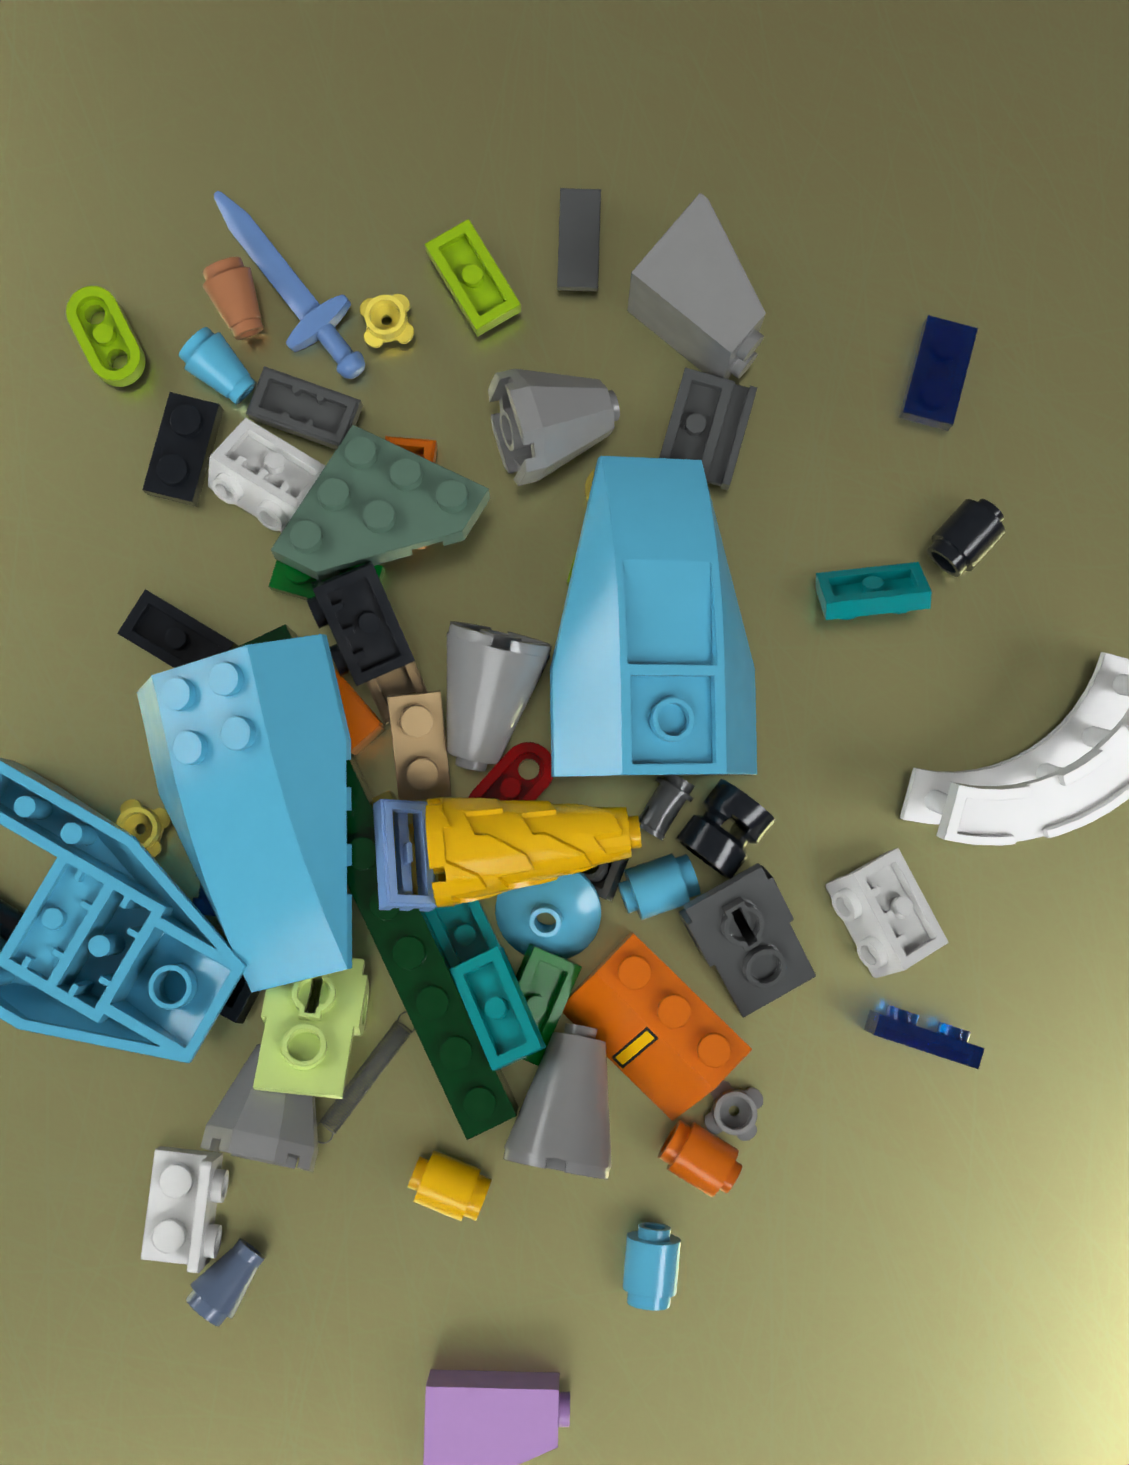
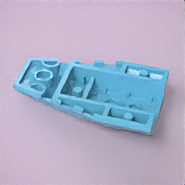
(259, 795)

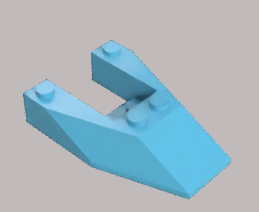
(108, 938)

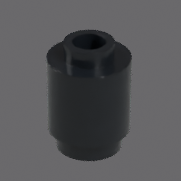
(967, 536)

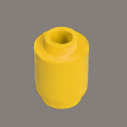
(449, 1186)

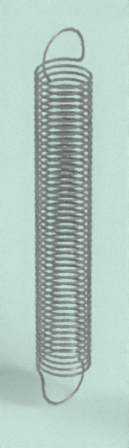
(366, 1071)

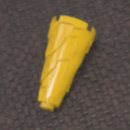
(508, 845)

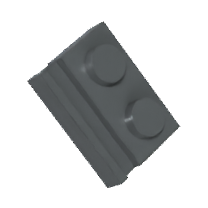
(709, 424)

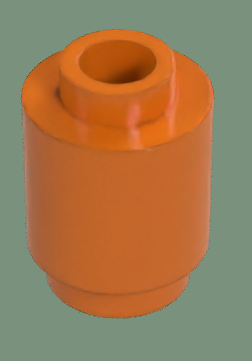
(700, 1158)

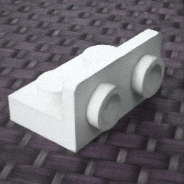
(262, 474)
(886, 914)
(183, 1207)

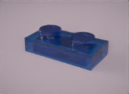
(938, 373)
(946, 1042)

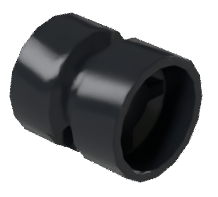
(712, 843)

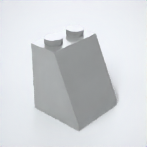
(699, 295)

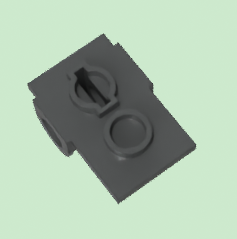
(748, 938)

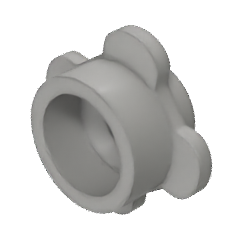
(741, 1124)

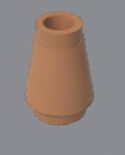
(234, 296)

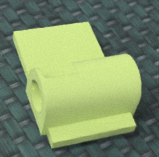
(312, 1033)

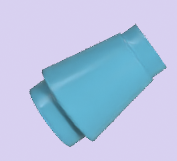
(217, 365)

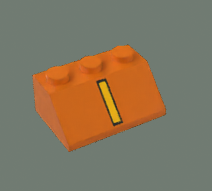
(655, 1027)

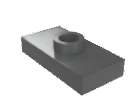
(303, 408)

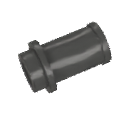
(665, 804)

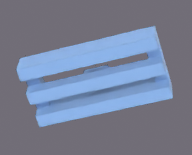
(384, 813)

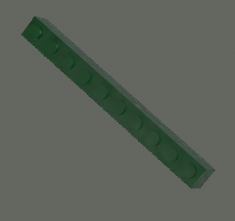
(420, 973)

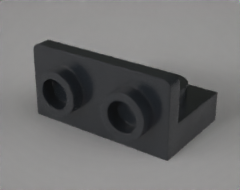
(361, 623)

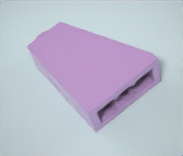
(492, 1416)

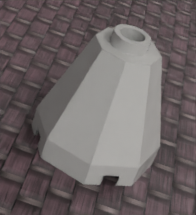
(548, 419)
(264, 1123)

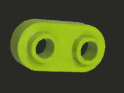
(105, 340)

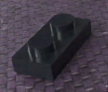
(183, 449)
(171, 632)

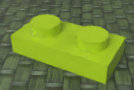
(473, 277)

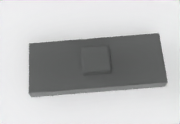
(579, 239)

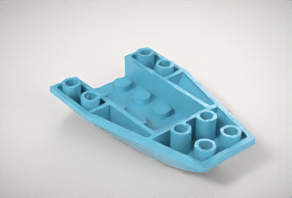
(651, 634)

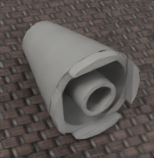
(488, 689)
(566, 1108)

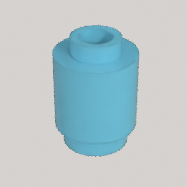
(659, 885)
(651, 1266)

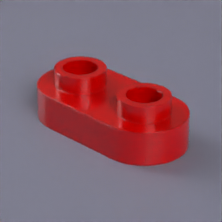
(505, 781)

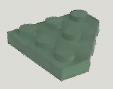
(376, 508)

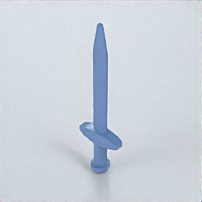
(316, 319)

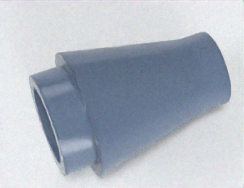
(224, 1284)

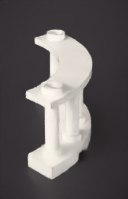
(1045, 790)

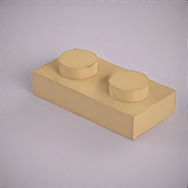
(419, 745)

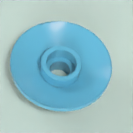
(568, 899)

